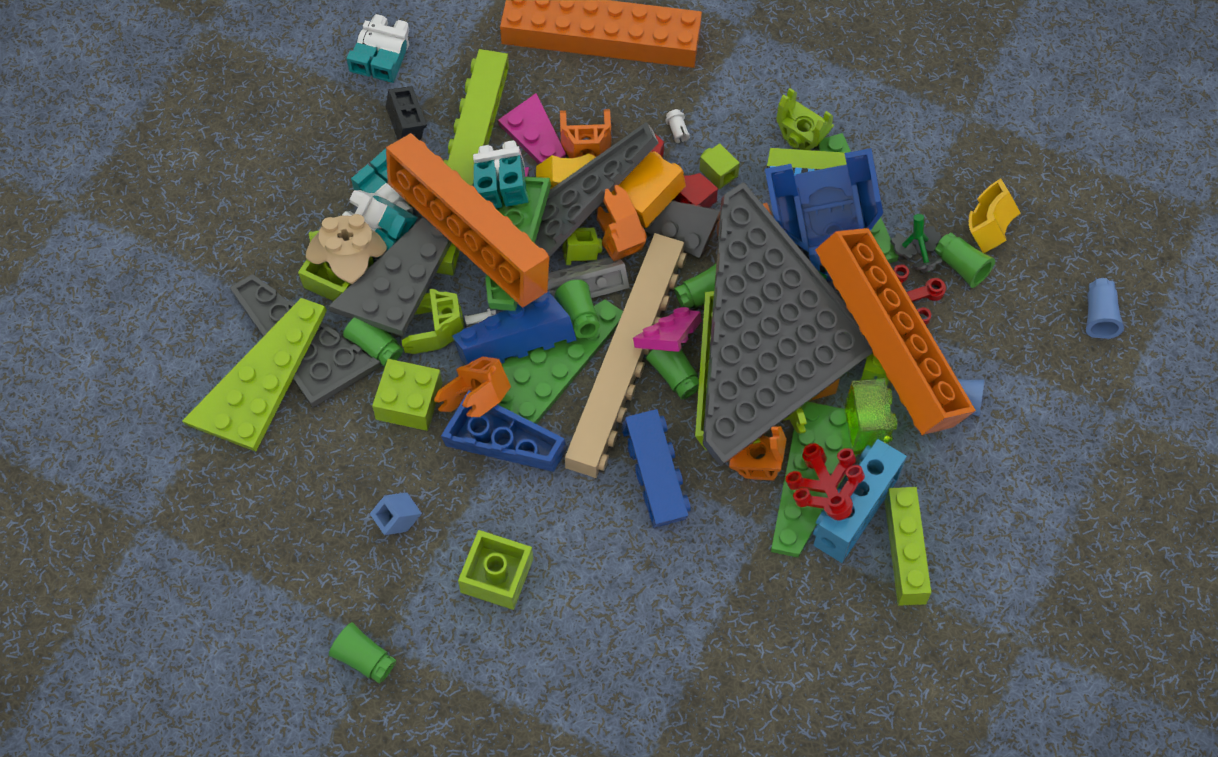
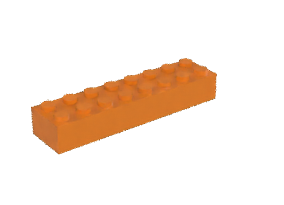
(604, 29)
(468, 220)
(895, 330)

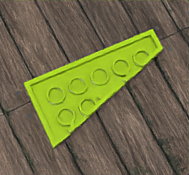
(250, 394)

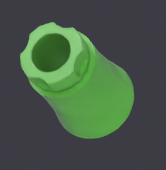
(965, 259)
(693, 290)
(577, 302)
(373, 340)
(676, 371)
(362, 654)

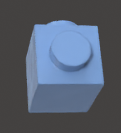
(395, 513)

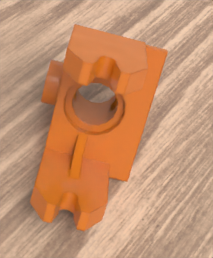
(573, 136)
(620, 225)
(485, 380)
(767, 466)

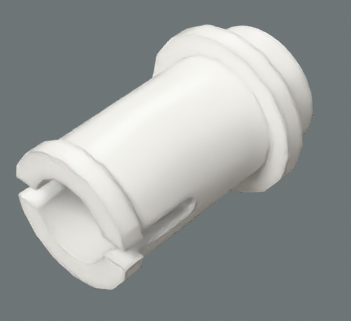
(676, 121)
(476, 318)

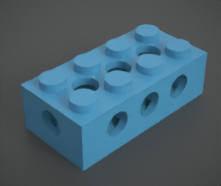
(882, 470)

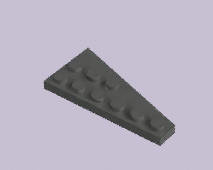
(584, 190)
(396, 282)
(329, 361)

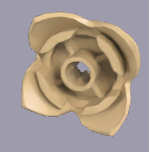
(346, 246)

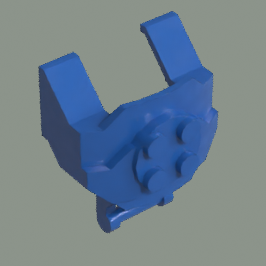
(825, 200)

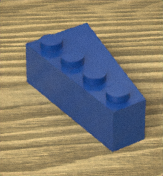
(516, 331)
(504, 437)
(656, 468)

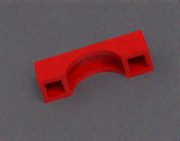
(697, 189)

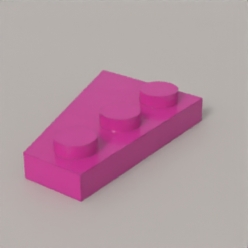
(669, 331)

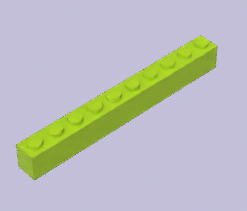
(475, 124)

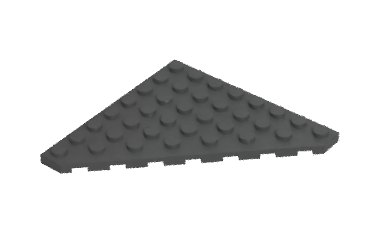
(773, 330)

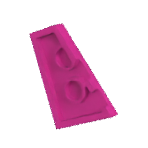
(532, 130)

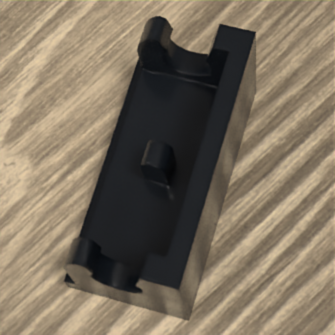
(405, 112)

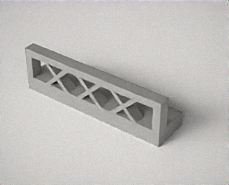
(602, 276)

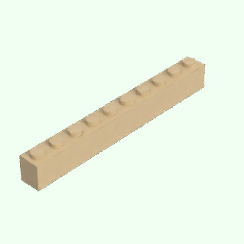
(623, 360)

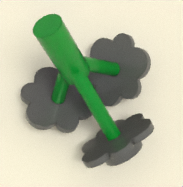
(924, 239)

